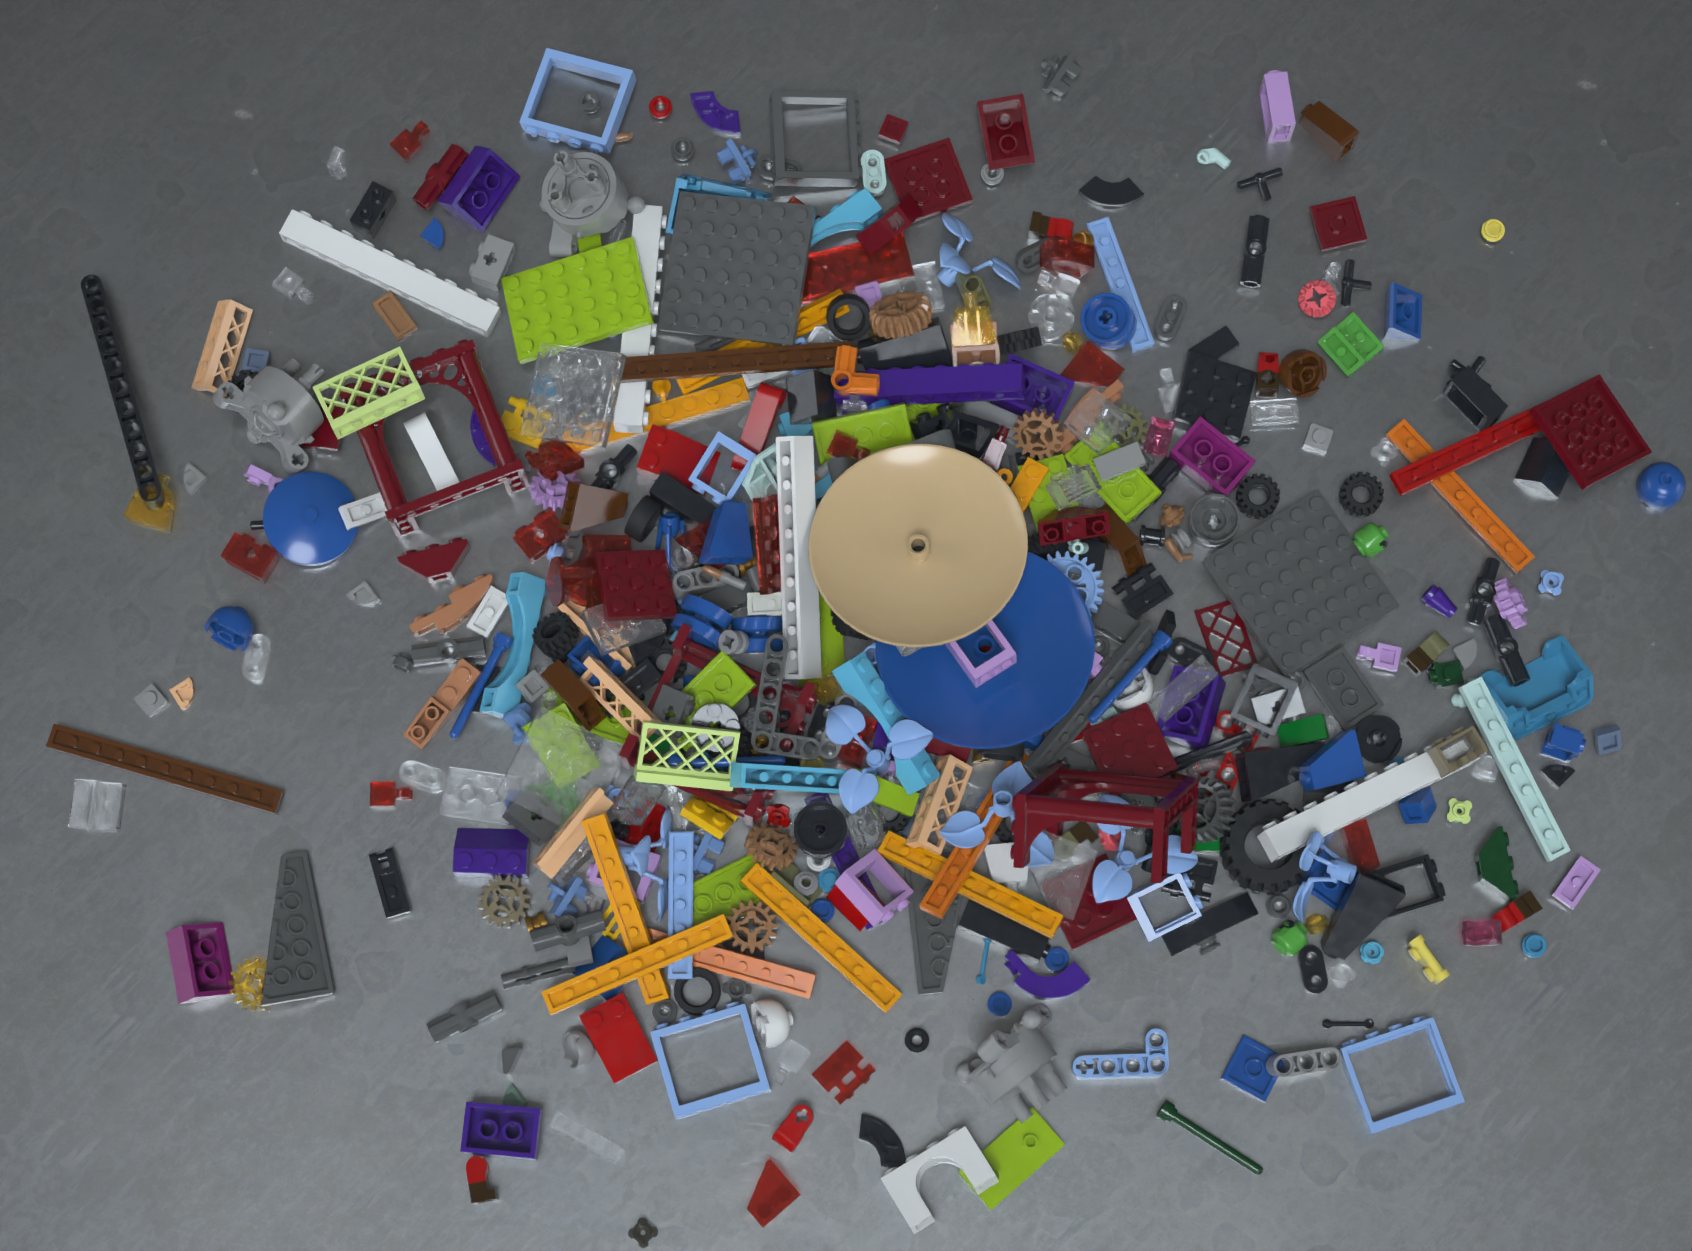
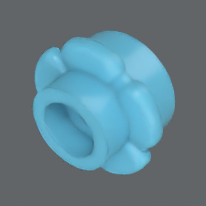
(1378, 952)

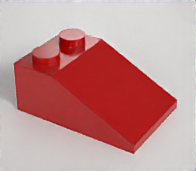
(674, 456)
(618, 1038)

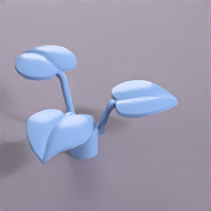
(954, 263)
(858, 787)
(965, 827)
(639, 855)
(1337, 868)
(1112, 878)

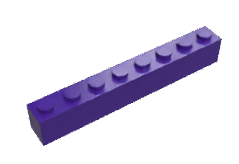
(945, 384)

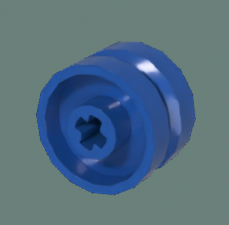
(1121, 321)
(704, 620)
(758, 629)

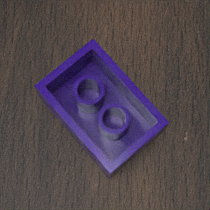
(1042, 391)
(501, 1131)

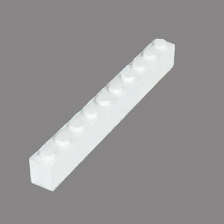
(391, 273)
(633, 396)
(798, 585)
(1351, 805)

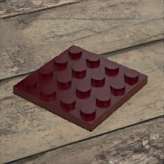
(1590, 431)

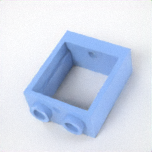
(734, 492)
(1143, 918)

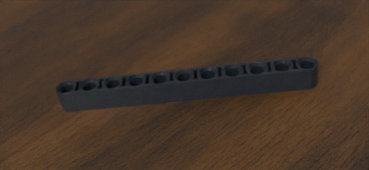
(123, 401)

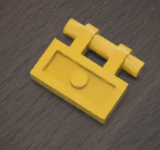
(514, 421)
(708, 819)

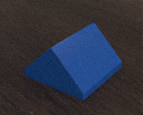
(1402, 313)
(1327, 892)
(603, 952)

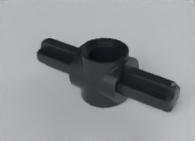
(618, 464)
(1481, 602)

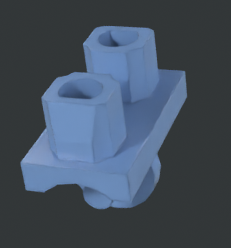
(741, 171)
(516, 719)
(710, 843)
(573, 888)

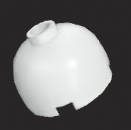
(1137, 692)
(771, 1022)

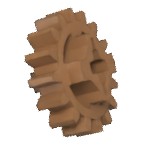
(1035, 444)
(771, 846)
(762, 926)

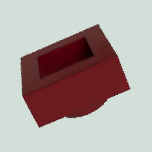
(893, 129)

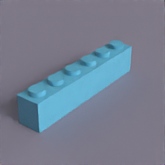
(786, 777)

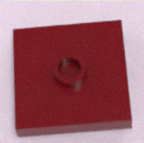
(1338, 224)

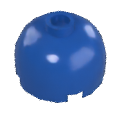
(1661, 485)
(231, 627)

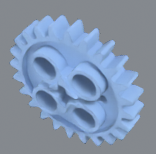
(1087, 577)

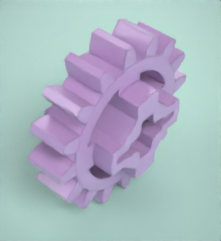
(551, 492)
(1510, 603)

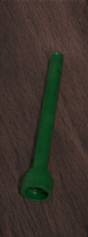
(1169, 1113)

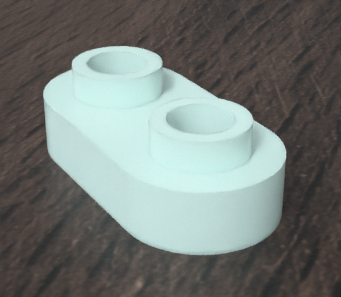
(875, 173)

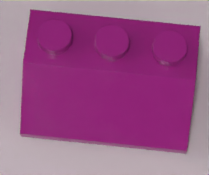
(1211, 458)
(199, 962)

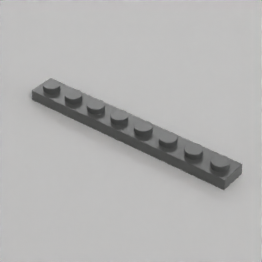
(1075, 721)

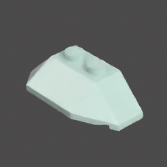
(762, 474)

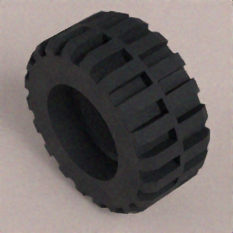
(1237, 861)

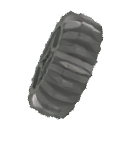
(1213, 810)

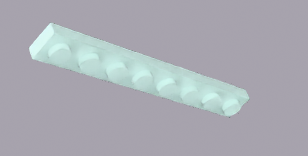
(1514, 769)

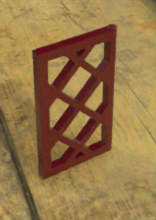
(1246, 644)

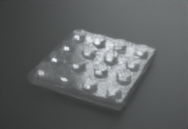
(573, 395)
(558, 767)

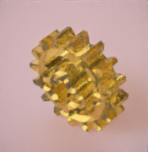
(244, 988)

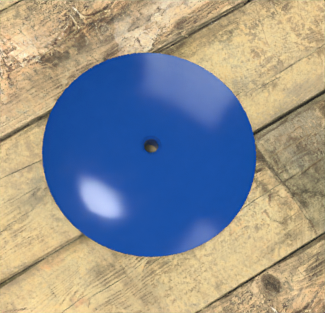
(1054, 654)

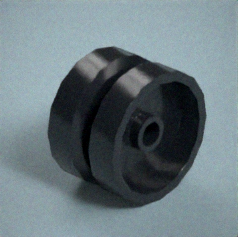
(822, 845)

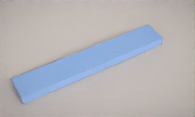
(1118, 278)
(680, 895)

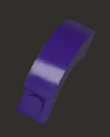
(1046, 988)

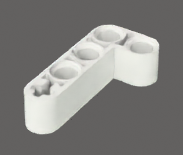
(431, 451)

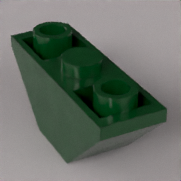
(1495, 866)

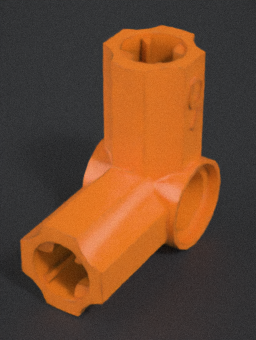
(845, 369)

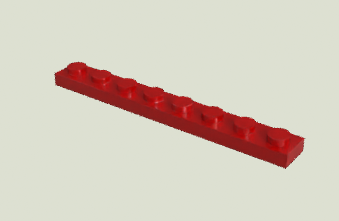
(1464, 452)

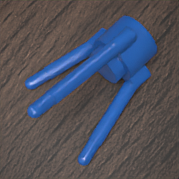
(669, 525)

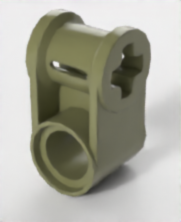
(974, 286)

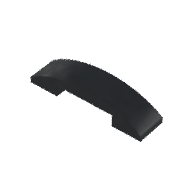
(1210, 923)

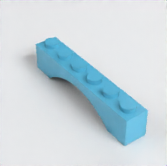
(852, 215)
(524, 599)
(862, 682)

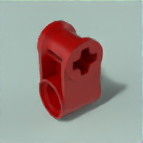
(790, 1131)

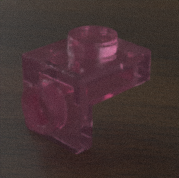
(1159, 437)
(1482, 933)

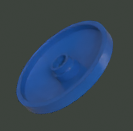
(305, 519)

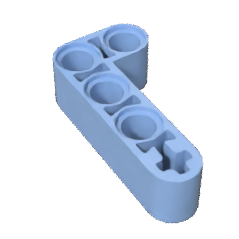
(1119, 1061)

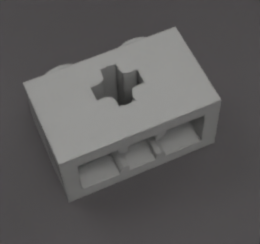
(503, 254)

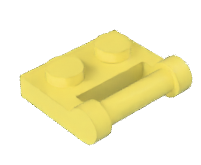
(1420, 952)

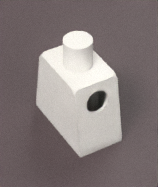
(1001, 866)

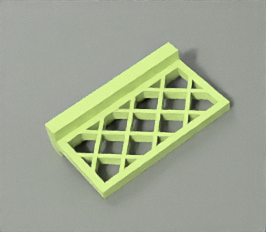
(372, 410)
(685, 776)

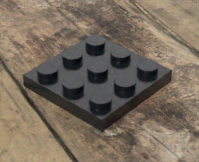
(1214, 392)

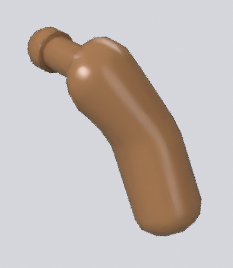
(1173, 549)

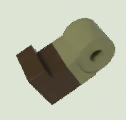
(1426, 653)
(1081, 833)

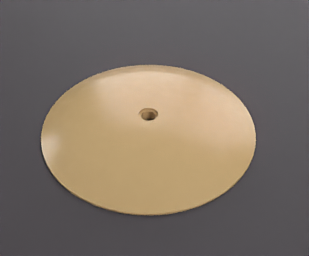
(911, 499)

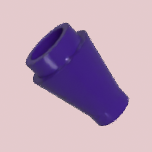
(1439, 601)

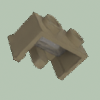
(1457, 751)

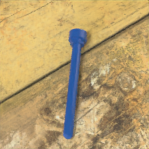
(1159, 643)
(500, 645)
(675, 760)

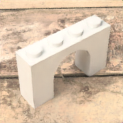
(956, 1149)

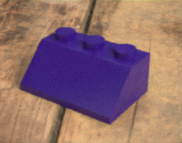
(479, 188)
(1195, 720)
(491, 853)

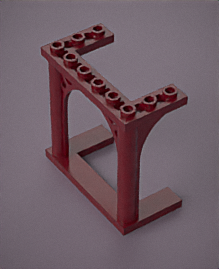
(509, 471)
(793, 699)
(1057, 798)

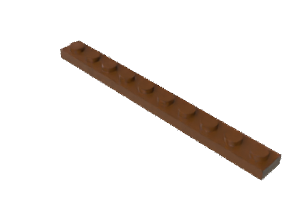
(731, 362)
(165, 769)

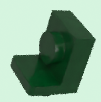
(1445, 674)

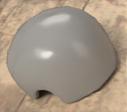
(577, 1048)

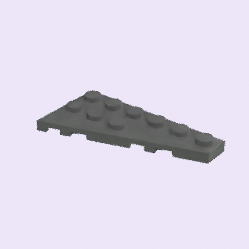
(930, 935)
(296, 949)

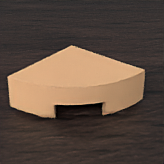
(183, 693)

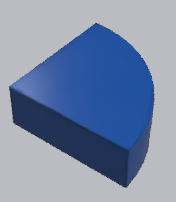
(434, 234)

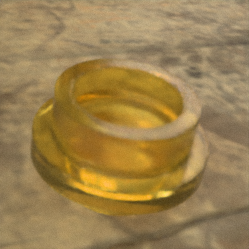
(1072, 342)
(1316, 923)

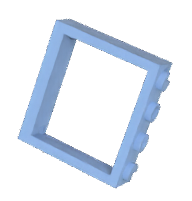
(587, 67)
(1396, 1032)
(723, 1098)

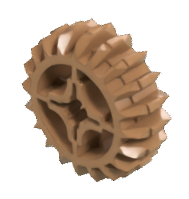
(901, 314)

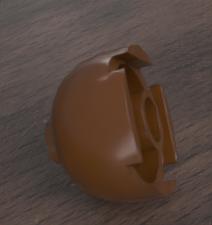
(1302, 372)

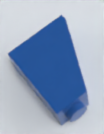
(728, 536)
(1333, 763)

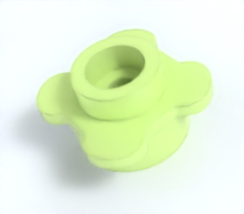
(1462, 817)

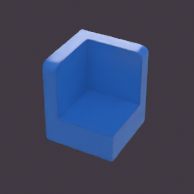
(1418, 806)

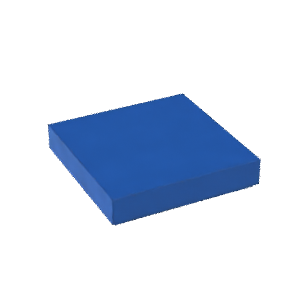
(1248, 1069)

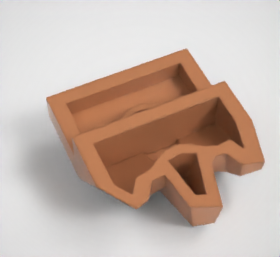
(976, 354)

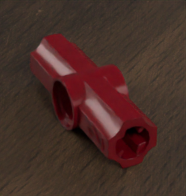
(439, 177)

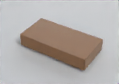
(394, 316)

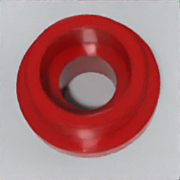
(657, 101)

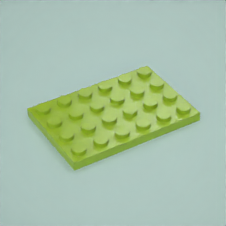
(577, 299)

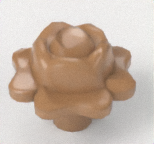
(1172, 515)

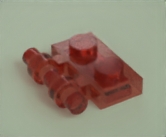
(560, 458)
(838, 1067)

